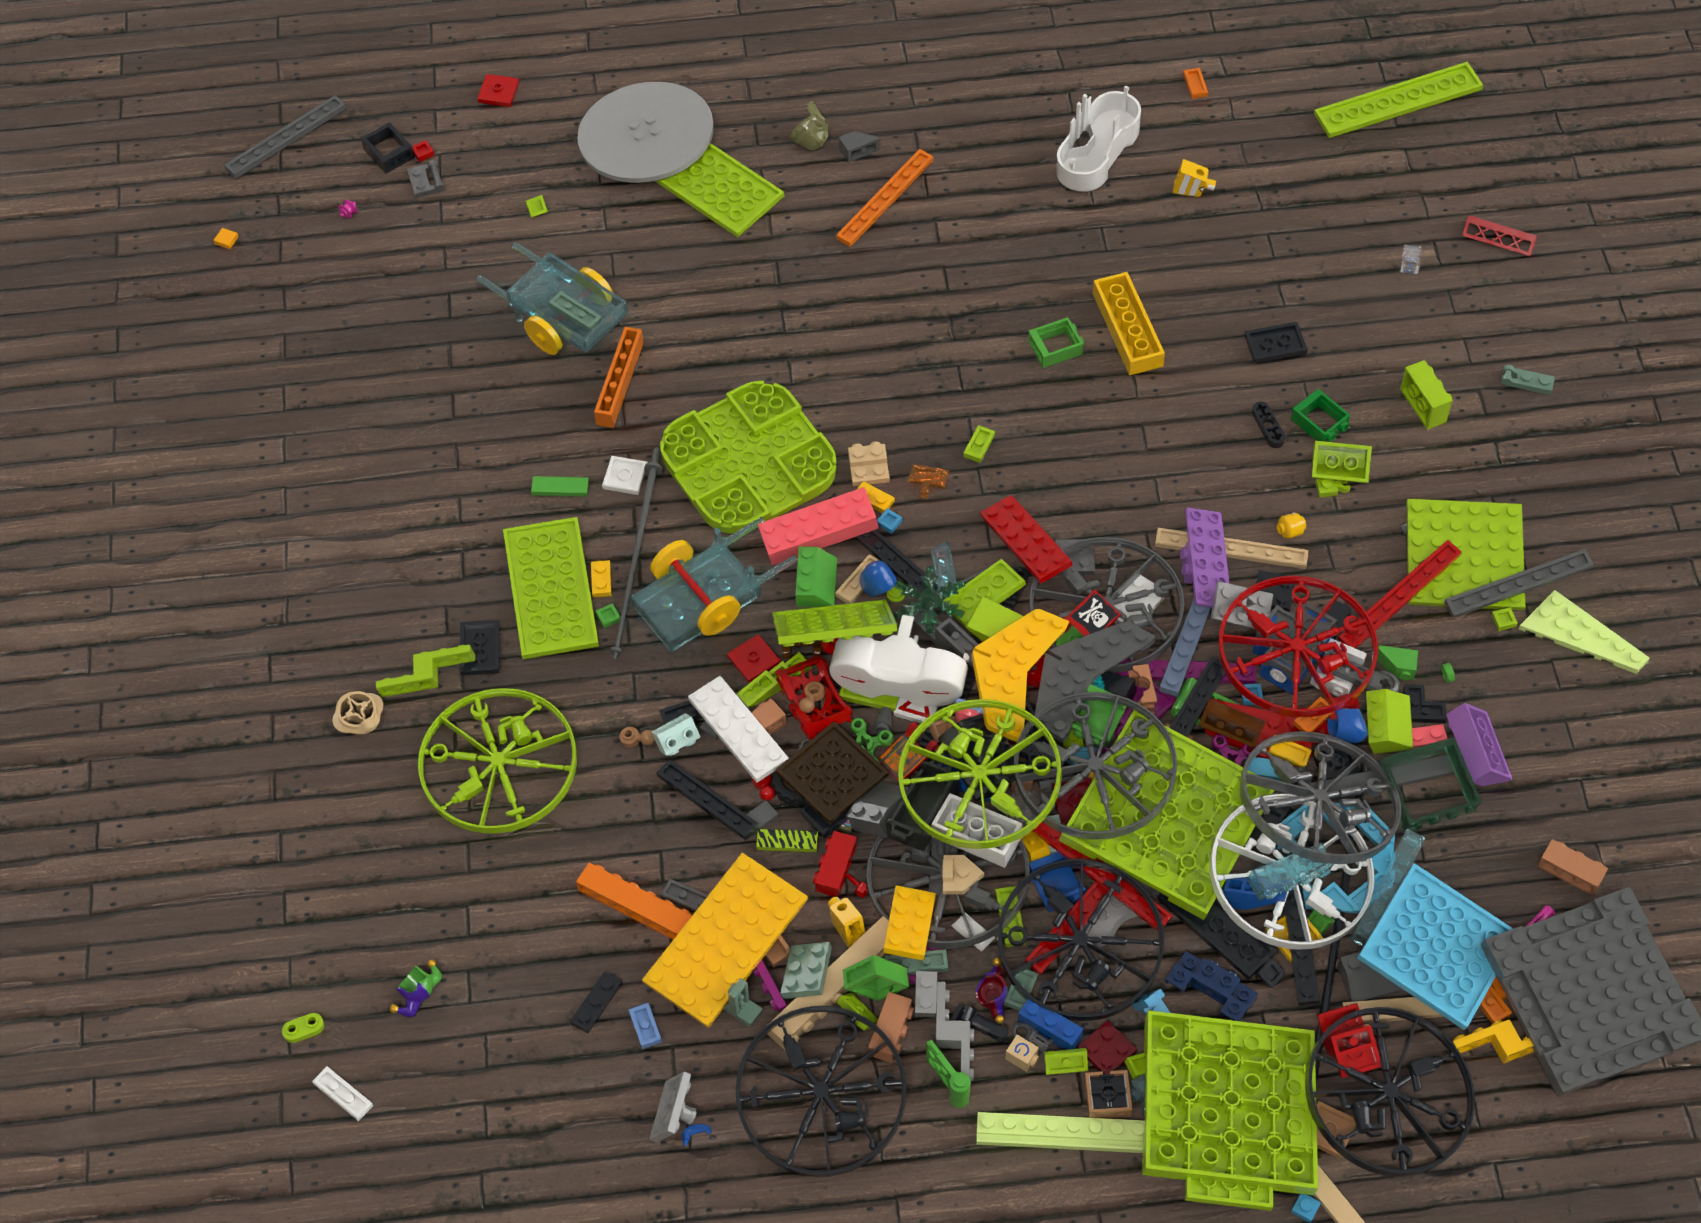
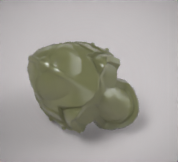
(811, 131)

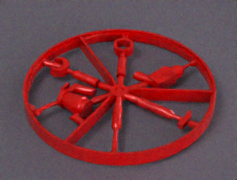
(1297, 645)

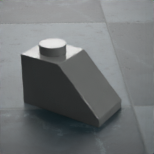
(857, 145)

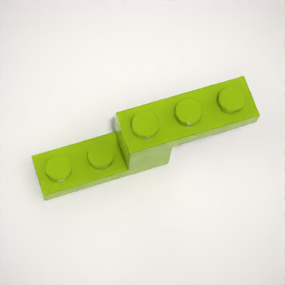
(425, 670)

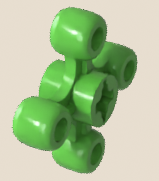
(872, 742)

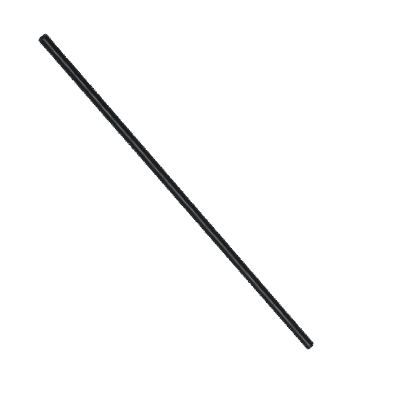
(1335, 945)

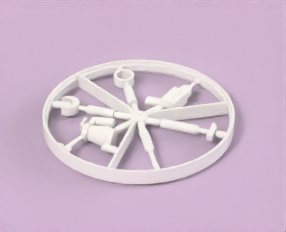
(1316, 899)

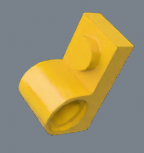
(1035, 847)

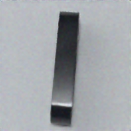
(1268, 417)

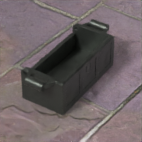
(926, 800)

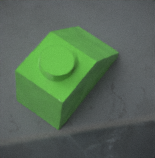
(1398, 661)

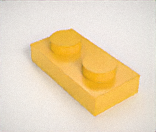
(879, 500)
(601, 578)

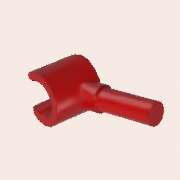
(861, 889)

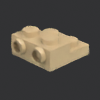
(868, 464)

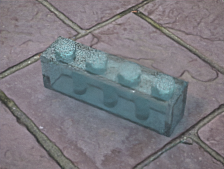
(1286, 874)

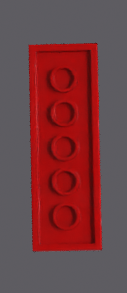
(1026, 539)

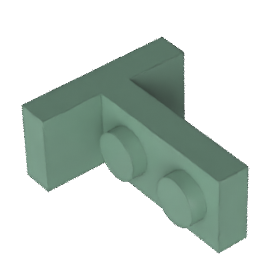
(740, 1005)

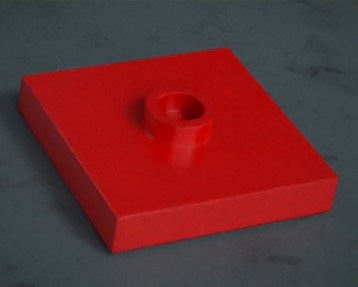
(498, 90)
(753, 658)

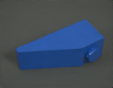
(1241, 895)

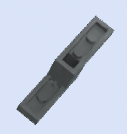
(947, 635)

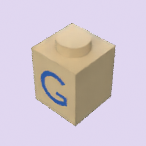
(1022, 1053)

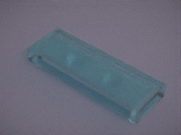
(943, 565)

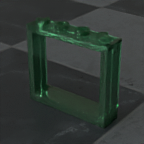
(1460, 768)

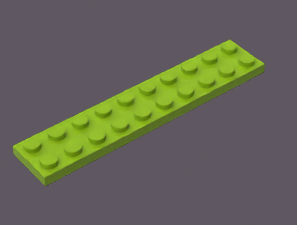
(1398, 99)

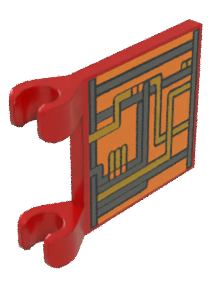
(891, 757)

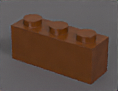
(1232, 723)

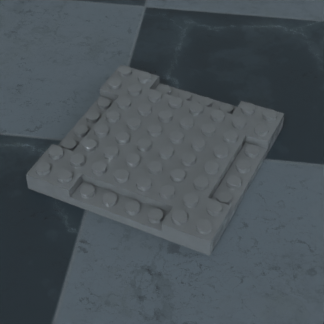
(1593, 991)

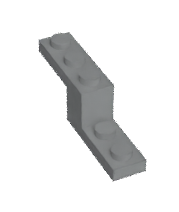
(953, 1033)

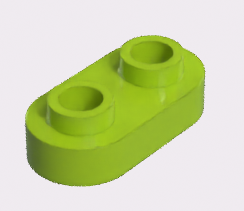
(303, 1028)

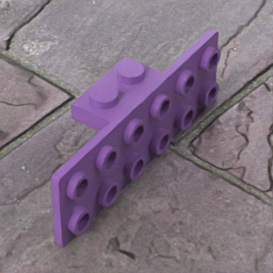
(1204, 554)

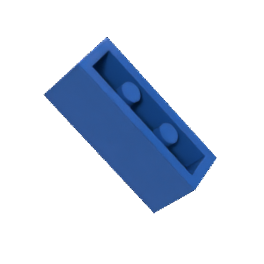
(1051, 1025)

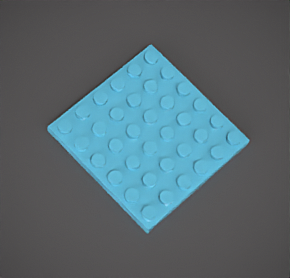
(1433, 946)

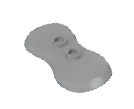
(1111, 919)

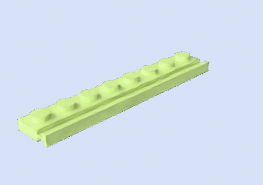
(1060, 1132)

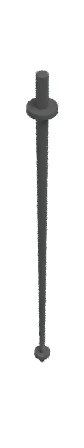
(652, 469)

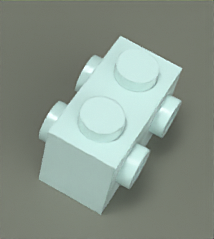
(676, 735)

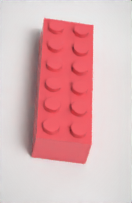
(818, 525)

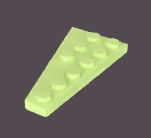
(1577, 630)

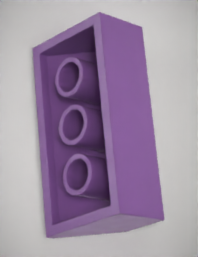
(1478, 745)

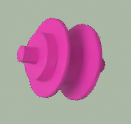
(348, 208)

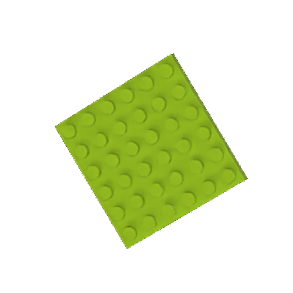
(1483, 531)
(834, 622)

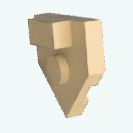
(959, 874)

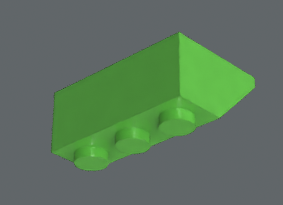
(815, 577)

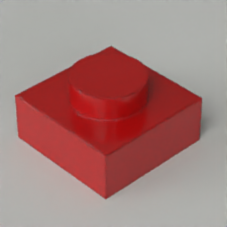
(422, 151)

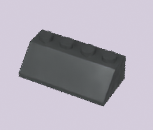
(1362, 981)

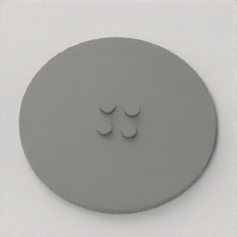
(645, 132)

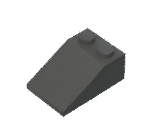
(873, 810)

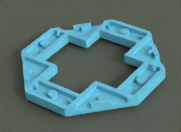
(1355, 901)

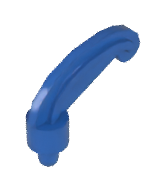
(694, 1129)

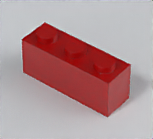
(835, 864)

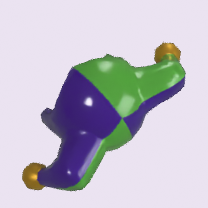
(416, 988)

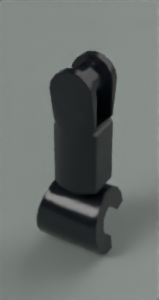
(980, 1023)

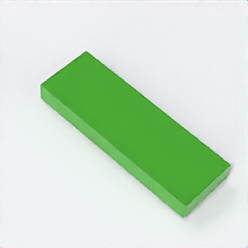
(560, 486)

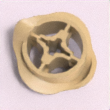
(346, 723)

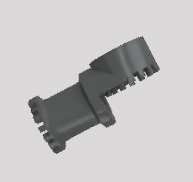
(1034, 1037)

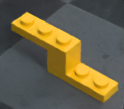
(1503, 1038)

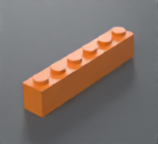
(618, 377)
(632, 900)

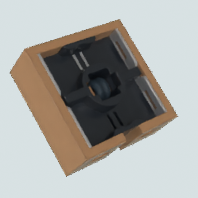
(1108, 1094)

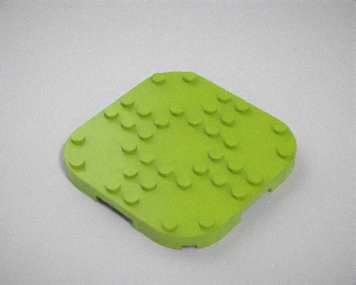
(748, 457)

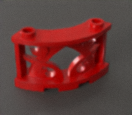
(813, 724)

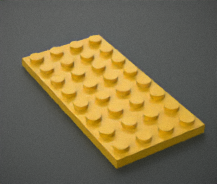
(725, 939)

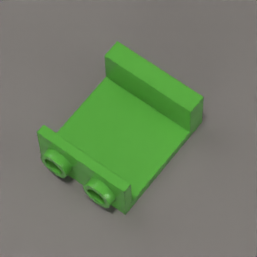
(1099, 717)

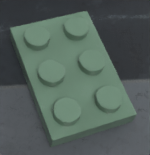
(806, 970)

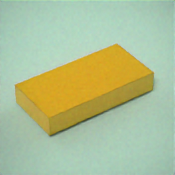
(1294, 753)

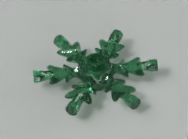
(929, 599)

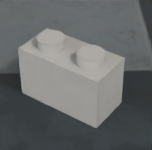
(926, 994)

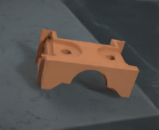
(1143, 678)

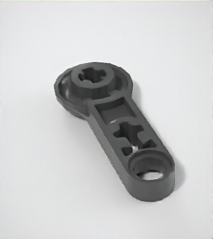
(1377, 679)

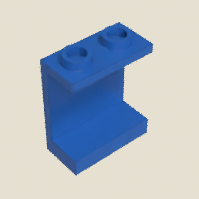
(1061, 879)

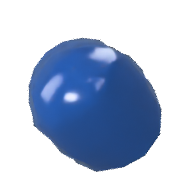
(877, 578)
(1349, 726)

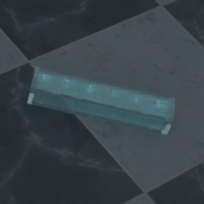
(1391, 880)

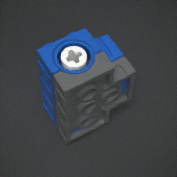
(1280, 669)

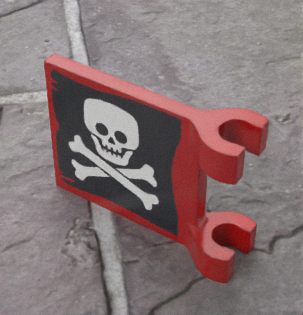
(1092, 615)

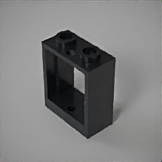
(388, 162)

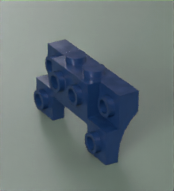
(1214, 982)

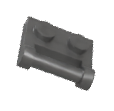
(420, 181)

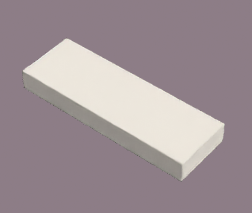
(342, 1093)

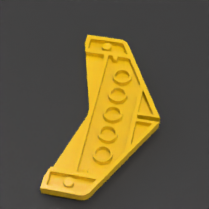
(1006, 658)

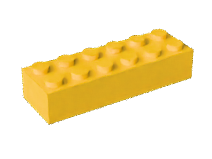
(1128, 323)

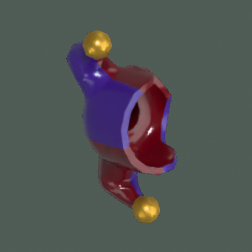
(993, 991)

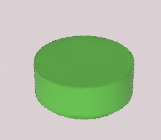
(1448, 673)

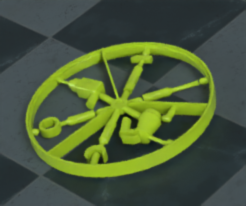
(521, 735)
(958, 748)

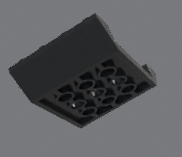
(1028, 752)

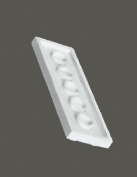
(738, 728)

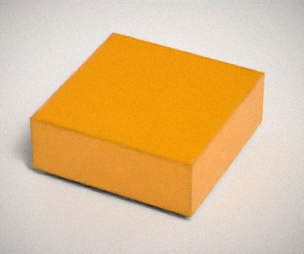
(225, 238)

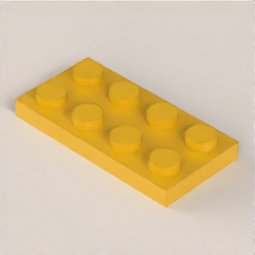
(909, 923)

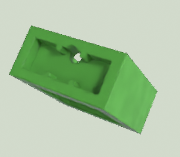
(1062, 326)
(862, 978)

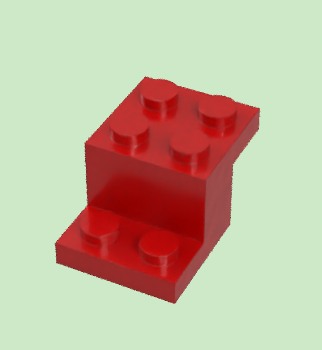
(1350, 1042)

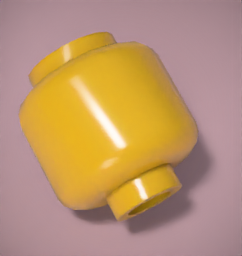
(1291, 525)

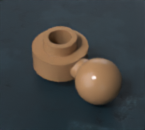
(813, 692)
(645, 737)

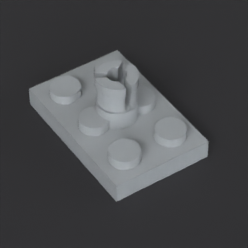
(1227, 593)
(672, 1108)

